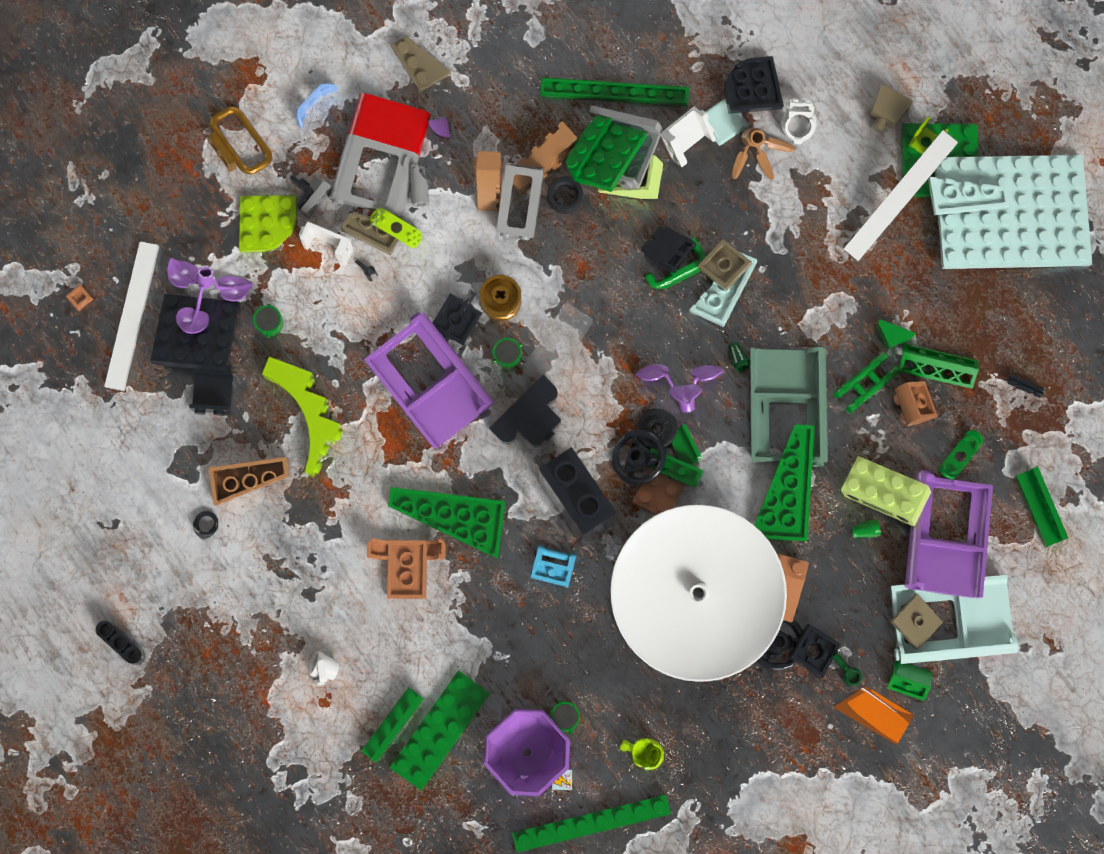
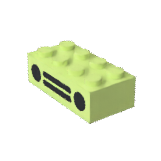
(886, 491)

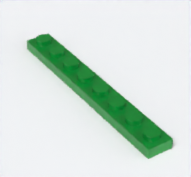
(591, 823)

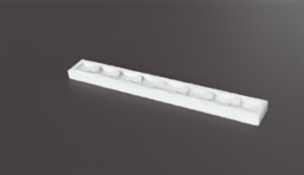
(900, 195)
(132, 316)

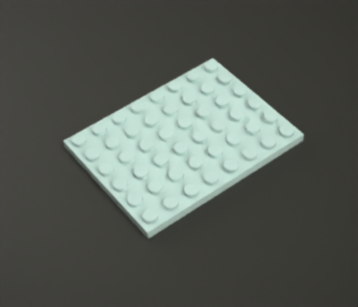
(1040, 227)

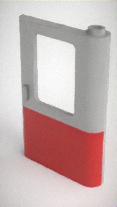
(386, 128)

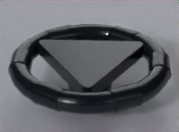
(638, 457)
(781, 644)

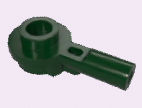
(851, 675)

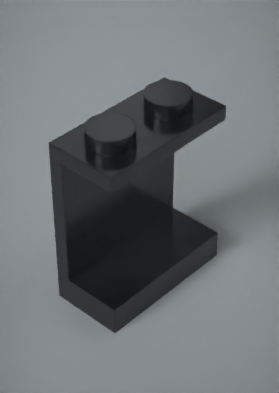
(212, 391)

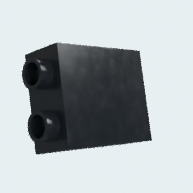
(576, 496)

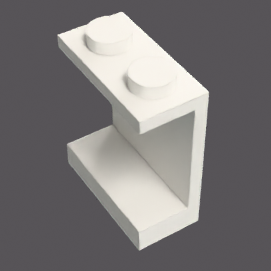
(685, 133)
(344, 245)

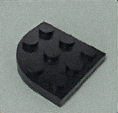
(753, 86)

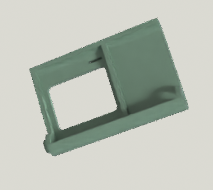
(788, 378)

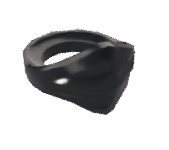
(204, 535)

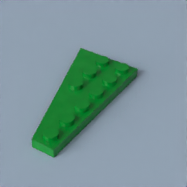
(787, 501)
(465, 518)

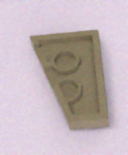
(361, 229)

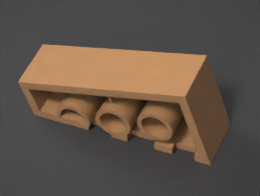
(547, 156)
(488, 179)

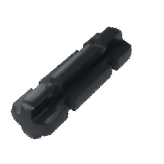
(1026, 385)

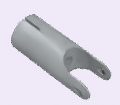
(419, 186)

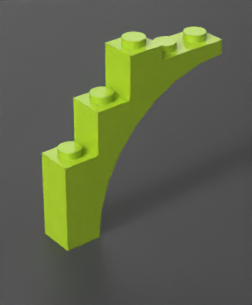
(321, 430)

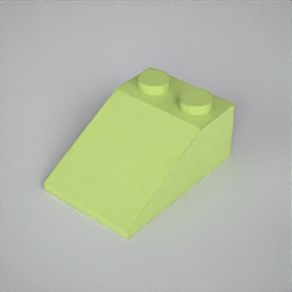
(650, 184)

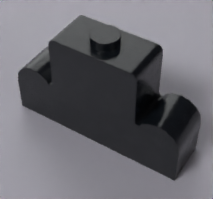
(529, 416)

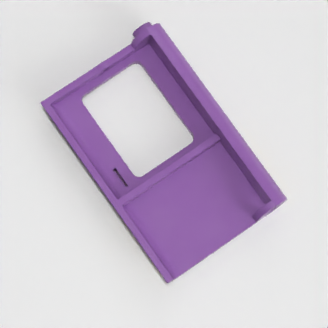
(445, 404)

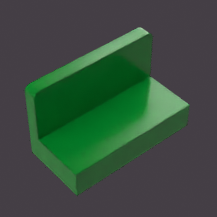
(685, 446)
(910, 680)

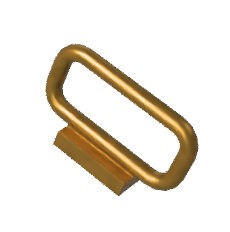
(226, 151)

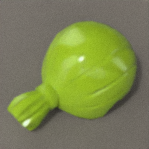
(645, 752)

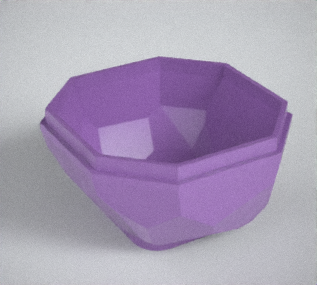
(523, 731)

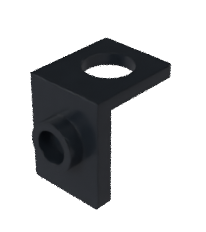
(303, 185)

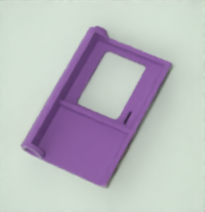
(945, 564)

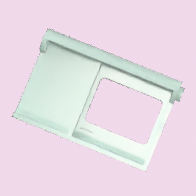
(981, 624)

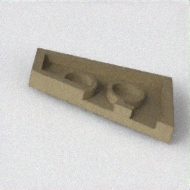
(419, 65)

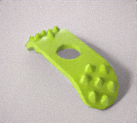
(408, 235)

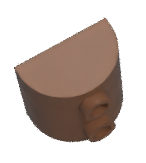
(915, 403)

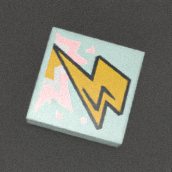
(564, 782)

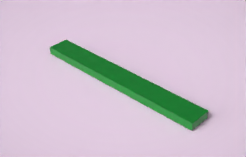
(614, 91)

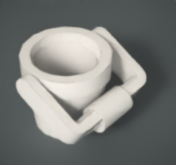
(323, 668)

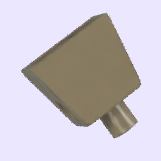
(888, 108)

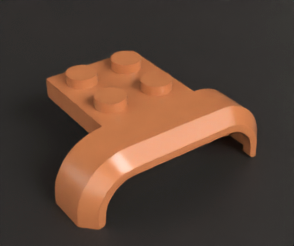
(406, 564)

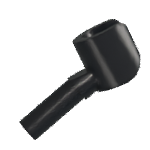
(368, 271)

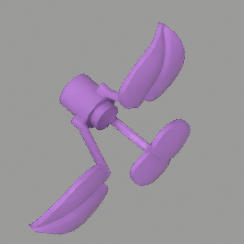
(185, 273)
(683, 394)

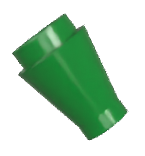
(867, 529)

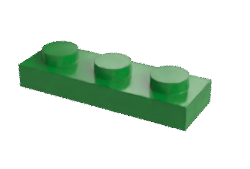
(679, 470)

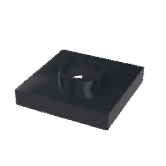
(826, 647)

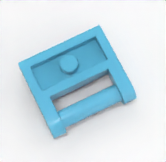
(553, 572)

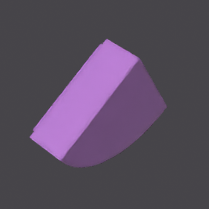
(440, 127)

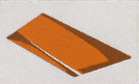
(876, 713)

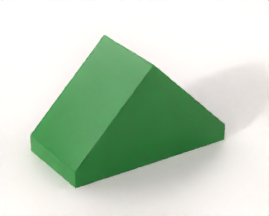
(893, 335)

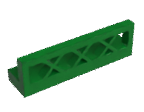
(943, 361)
(1041, 507)
(392, 725)

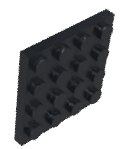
(199, 350)

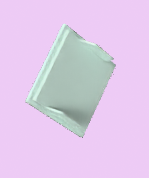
(725, 124)

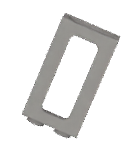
(537, 180)

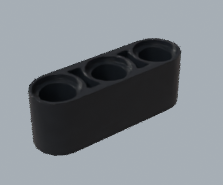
(112, 638)

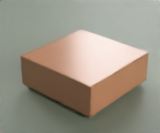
(79, 297)

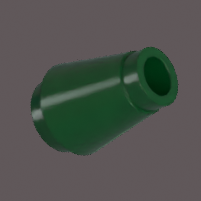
(738, 357)

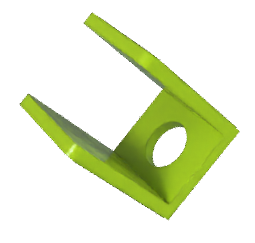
(921, 133)

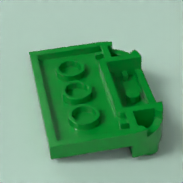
(603, 153)

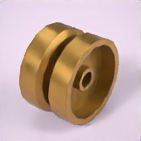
(498, 308)

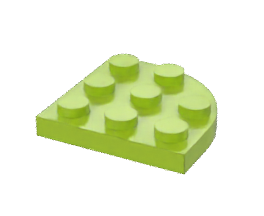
(266, 221)

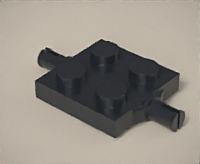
(457, 318)

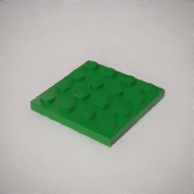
(964, 134)

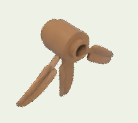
(757, 140)

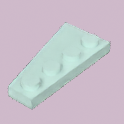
(959, 197)
(717, 303)

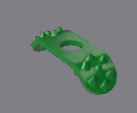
(969, 445)

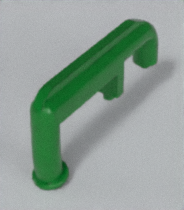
(680, 274)

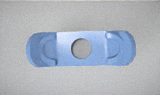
(322, 89)

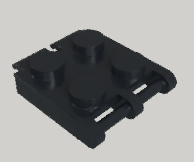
(667, 248)

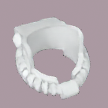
(798, 107)

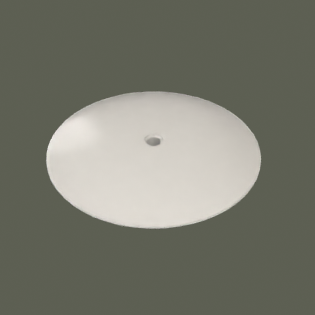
(689, 633)

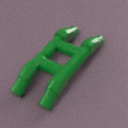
(878, 383)

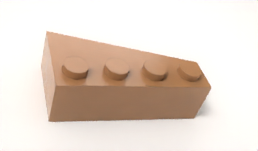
(240, 479)

